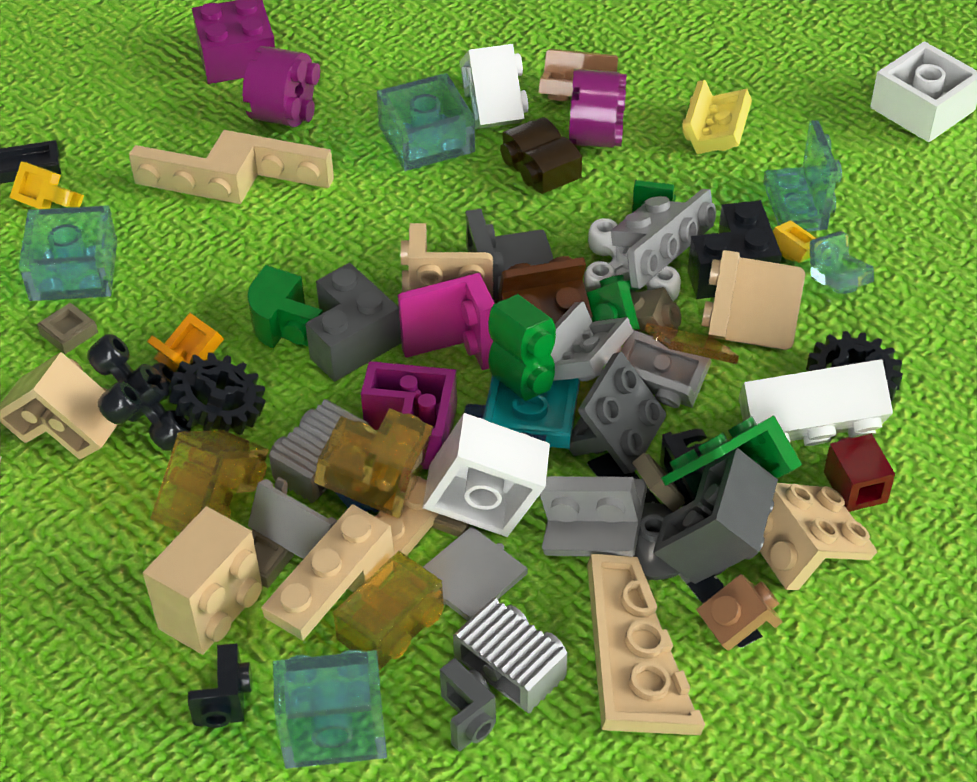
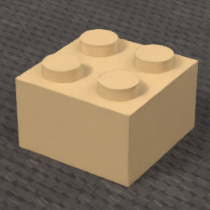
(204, 580)

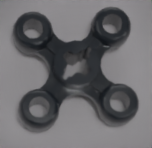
(136, 391)

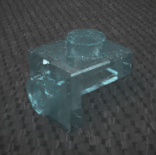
(835, 266)

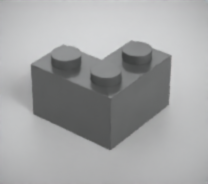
(354, 325)
(722, 521)

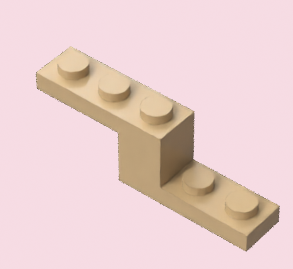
(232, 166)
(345, 560)

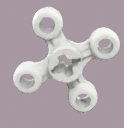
(601, 244)

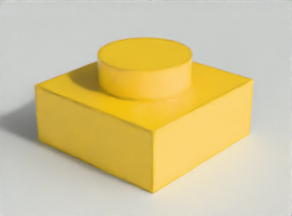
(793, 241)

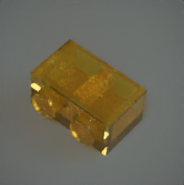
(390, 609)

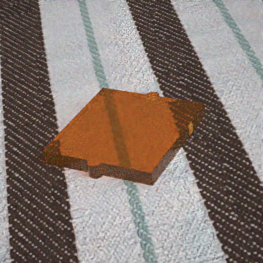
(691, 343)

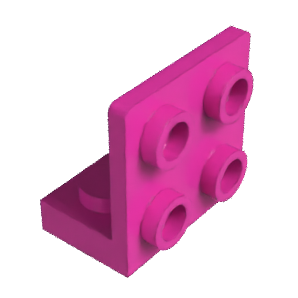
(446, 317)

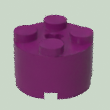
(280, 86)
(597, 108)

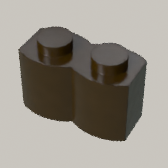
(541, 155)

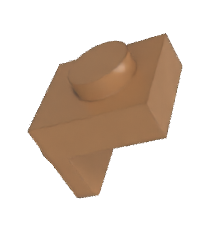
(739, 611)

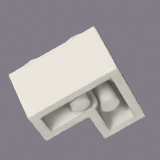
(493, 85)

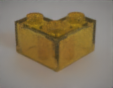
(373, 464)
(207, 472)

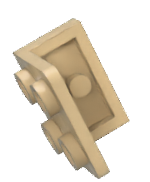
(437, 267)
(754, 301)
(806, 529)

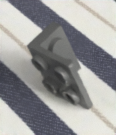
(506, 250)

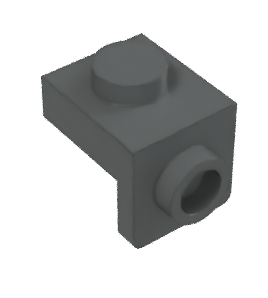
(471, 699)

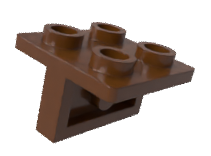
(548, 286)

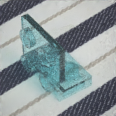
(808, 191)

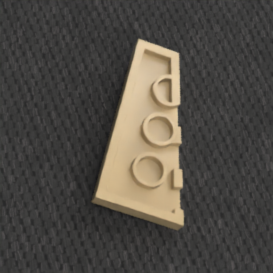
(633, 655)

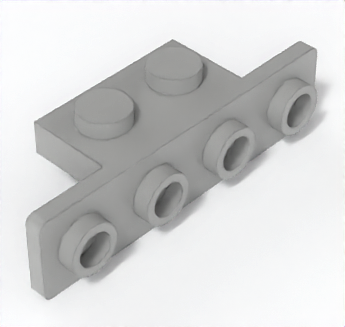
(662, 232)

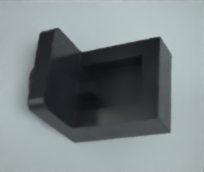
(226, 703)

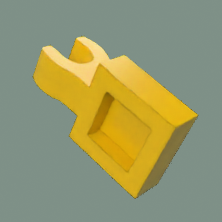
(40, 188)

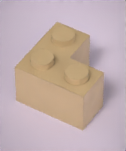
(60, 402)

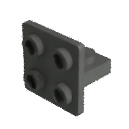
(617, 415)

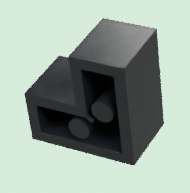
(742, 230)

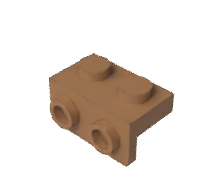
(559, 70)

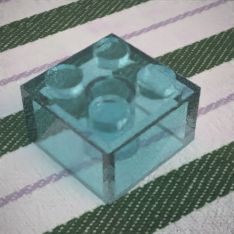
(426, 121)
(68, 253)
(329, 708)

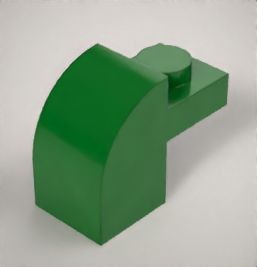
(279, 307)

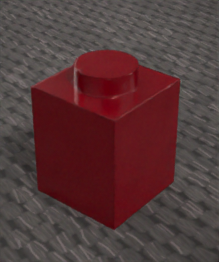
(859, 472)

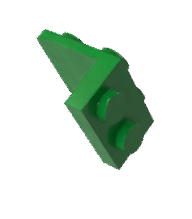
(761, 442)

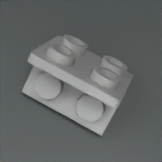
(592, 515)

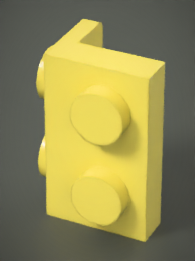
(715, 120)

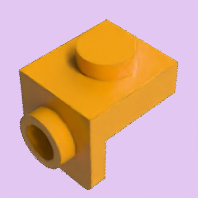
(187, 340)

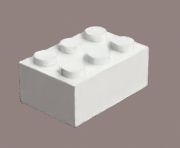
(821, 402)

